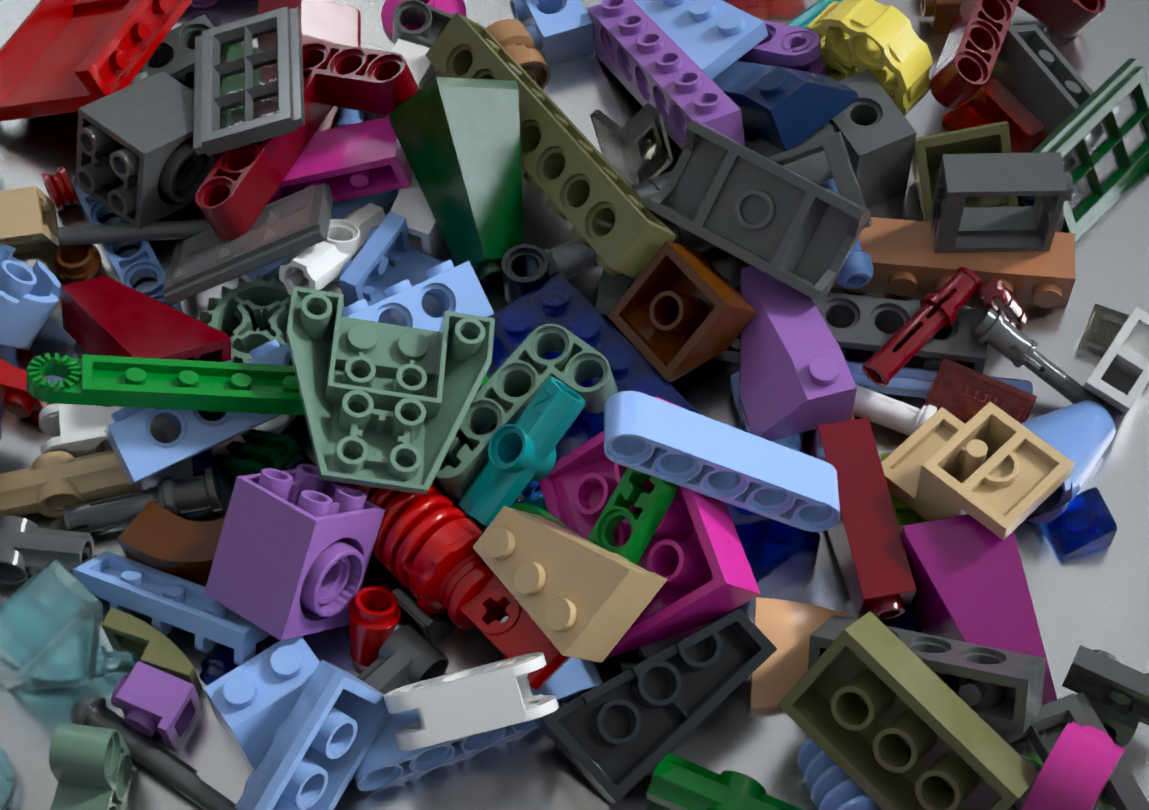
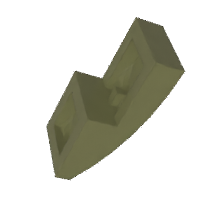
(149, 644)

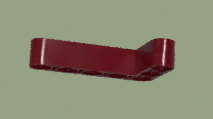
(980, 32)
(332, 76)

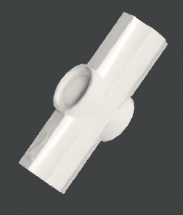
(324, 261)

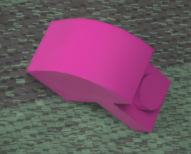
(1075, 770)

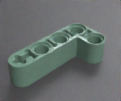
(523, 370)
(90, 767)

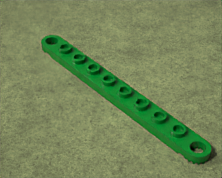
(169, 384)

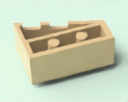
(566, 583)

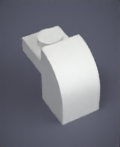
(1125, 365)

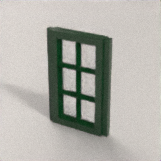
(1103, 146)

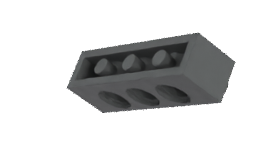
(992, 681)

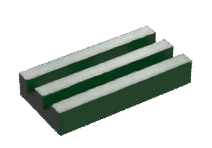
(260, 447)

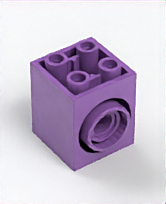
(293, 551)

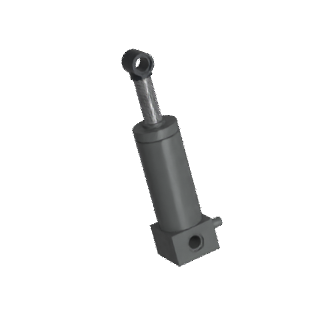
(877, 143)

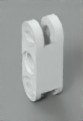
(83, 427)
(470, 702)

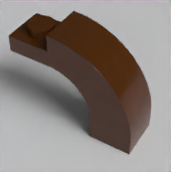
(172, 543)

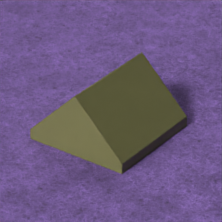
(974, 140)

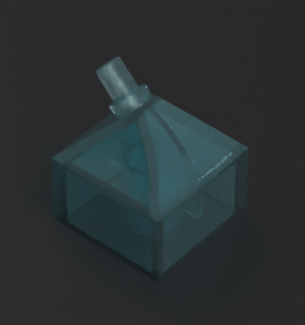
(54, 635)

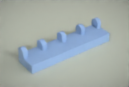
(169, 603)

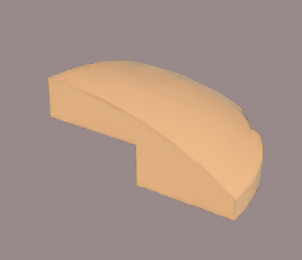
(789, 629)

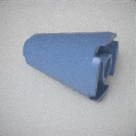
(1081, 435)

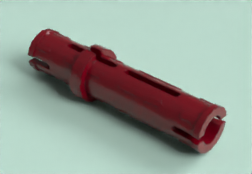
(936, 312)

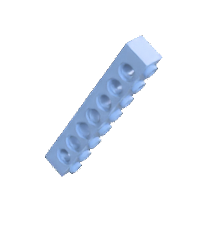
(144, 456)

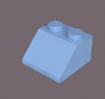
(261, 696)

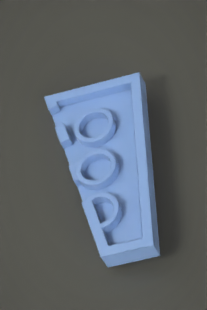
(707, 30)

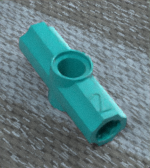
(522, 451)

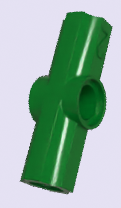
(688, 786)

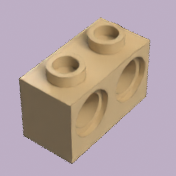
(28, 220)

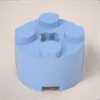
(26, 299)

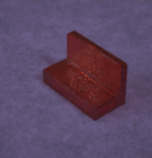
(994, 105)

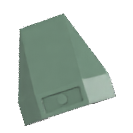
(383, 394)

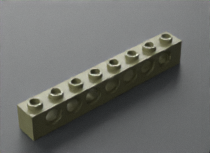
(559, 157)

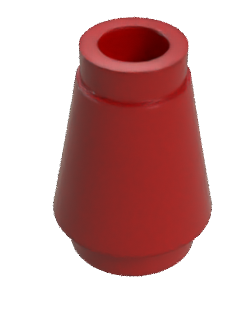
(372, 620)

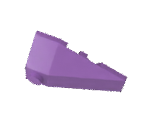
(789, 362)

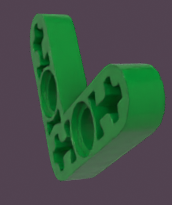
(643, 525)

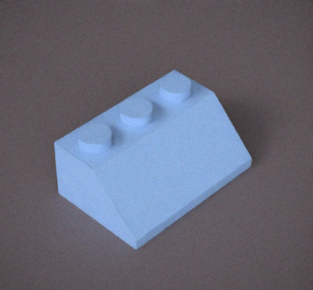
(317, 744)

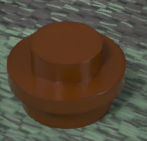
(77, 262)

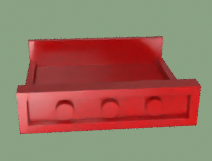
(79, 52)

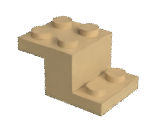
(976, 469)

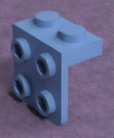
(385, 262)

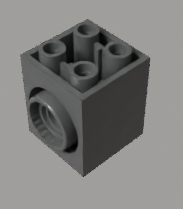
(140, 150)

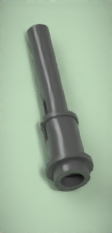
(1013, 344)

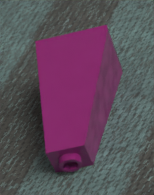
(973, 588)

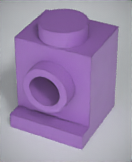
(157, 703)

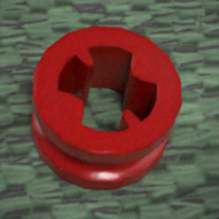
(60, 188)

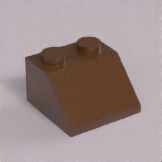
(680, 311)

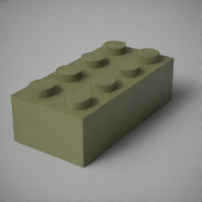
(902, 727)

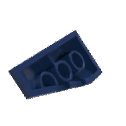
(783, 102)

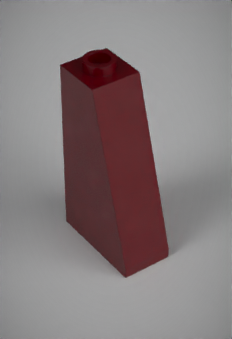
(126, 323)
(868, 532)

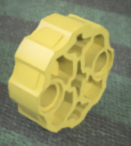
(876, 38)

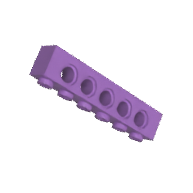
(660, 71)

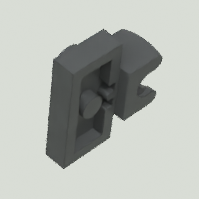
(1113, 690)

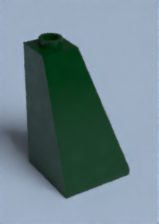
(468, 164)

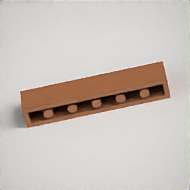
(907, 264)

